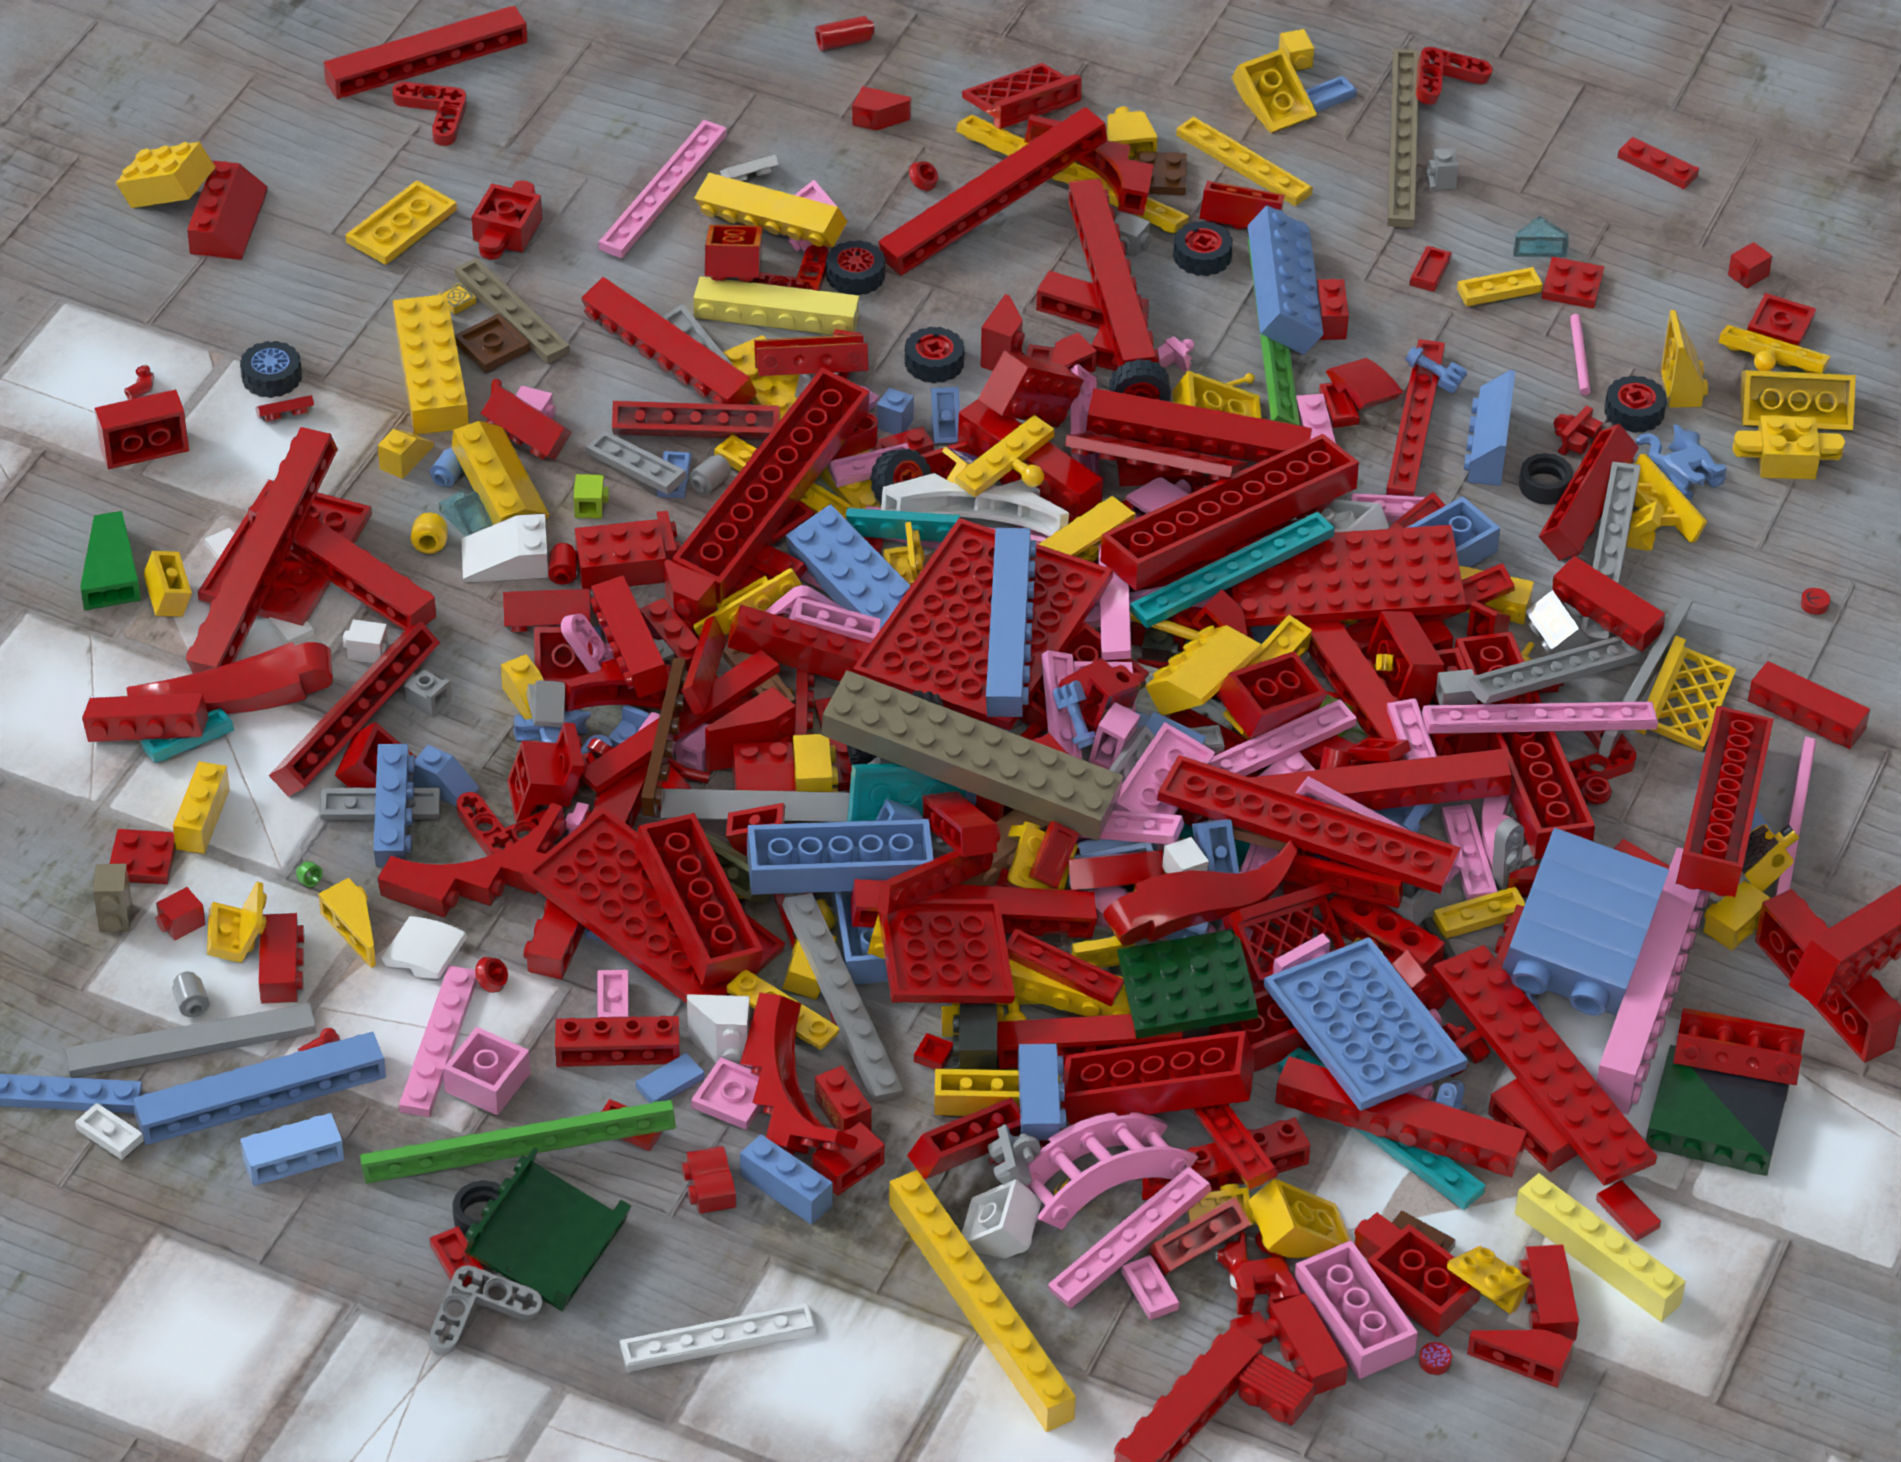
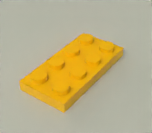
(401, 222)

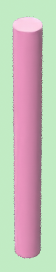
(1580, 354)

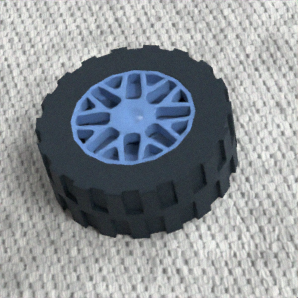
(271, 369)

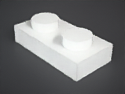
(760, 166)
(109, 1131)

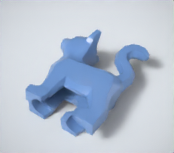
(1688, 461)
(526, 730)

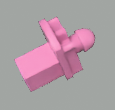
(1176, 352)

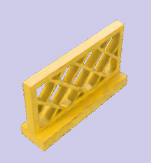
(1667, 679)

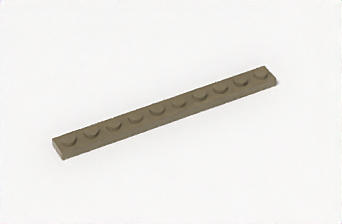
(1403, 139)

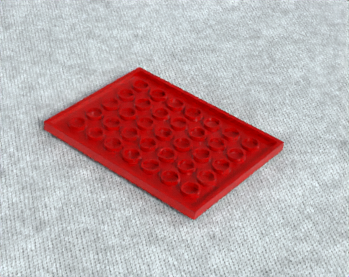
(942, 623)

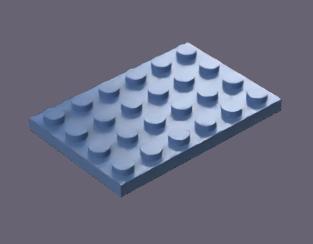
(1365, 1023)

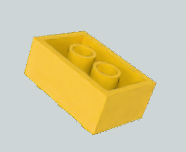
(165, 174)

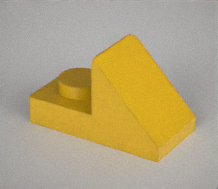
(1643, 526)

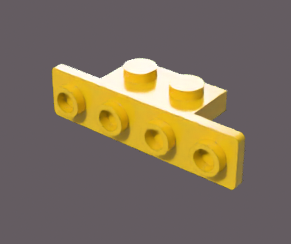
(1677, 510)
(757, 595)
(810, 1025)

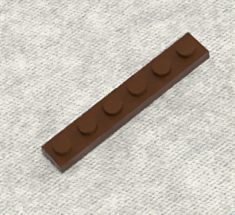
(664, 744)

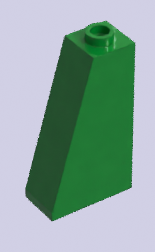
(109, 566)

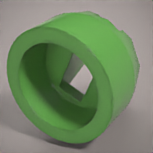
(315, 871)

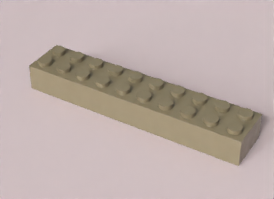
(971, 755)

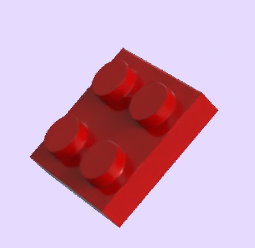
(1572, 282)
(1782, 319)
(145, 853)

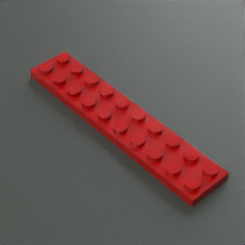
(1309, 824)
(1544, 1065)

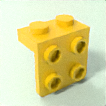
(907, 559)
(1029, 840)
(234, 929)
(1491, 1276)

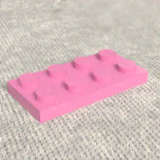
(1145, 779)

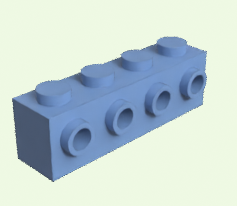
(392, 803)

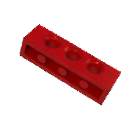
(1386, 929)

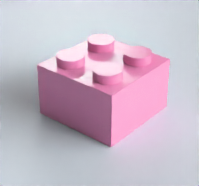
(486, 1070)

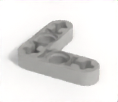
(1509, 852)
(468, 1296)

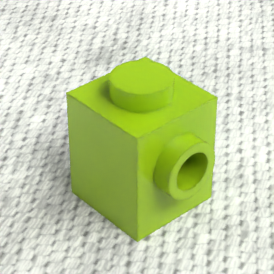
(590, 496)

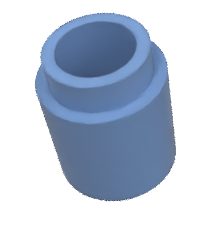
(446, 469)

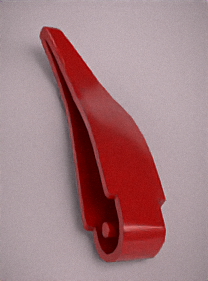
(256, 682)
(1192, 898)

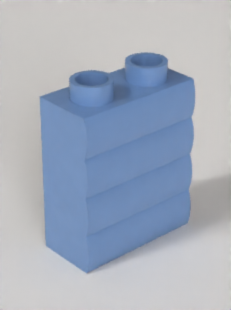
(1584, 923)

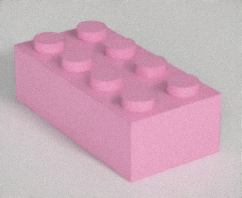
(1356, 1309)

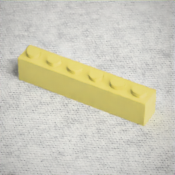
(775, 306)
(1600, 1247)

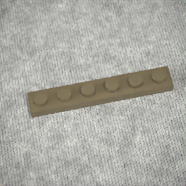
(503, 300)

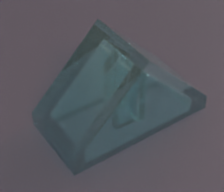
(1540, 239)

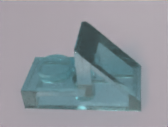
(466, 512)

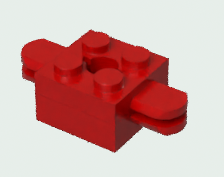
(506, 219)

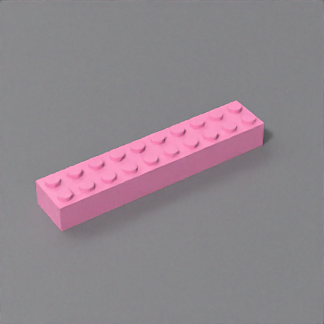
(1649, 990)

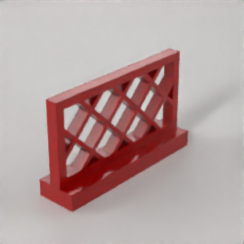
(1029, 98)
(1272, 910)

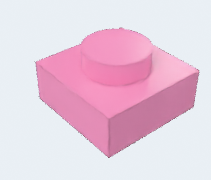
(577, 817)

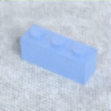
(292, 1149)

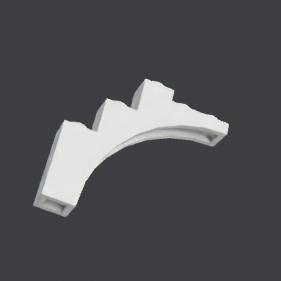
(1006, 503)

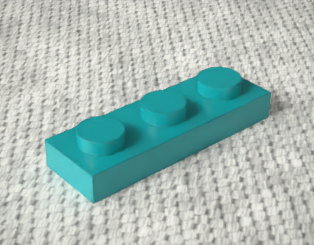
(162, 749)

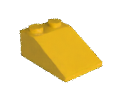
(1273, 91)
(1681, 368)
(1215, 395)
(1296, 1221)

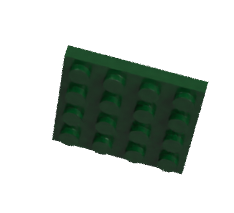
(1187, 983)

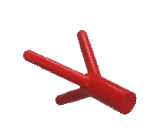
(689, 773)

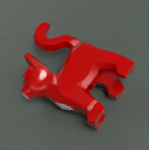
(1256, 1277)

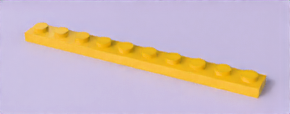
(1008, 143)

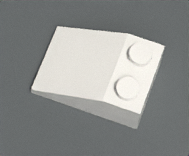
(1354, 516)
(507, 551)

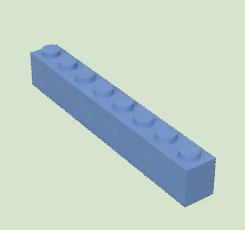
(1009, 623)
(259, 1088)

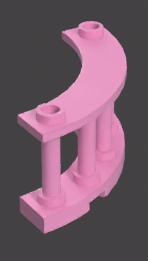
(1146, 1158)

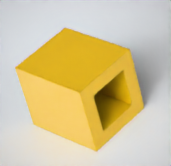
(1298, 48)

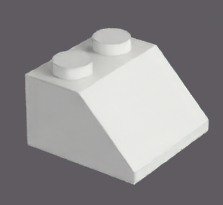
(719, 1025)
(1002, 1220)

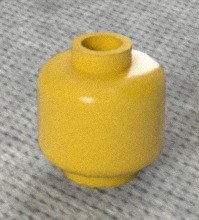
(429, 533)

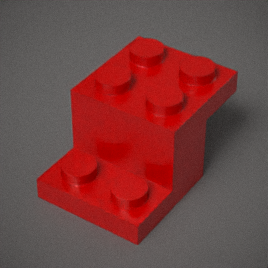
(546, 772)

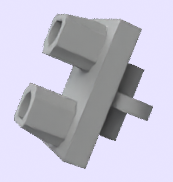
(1016, 1153)

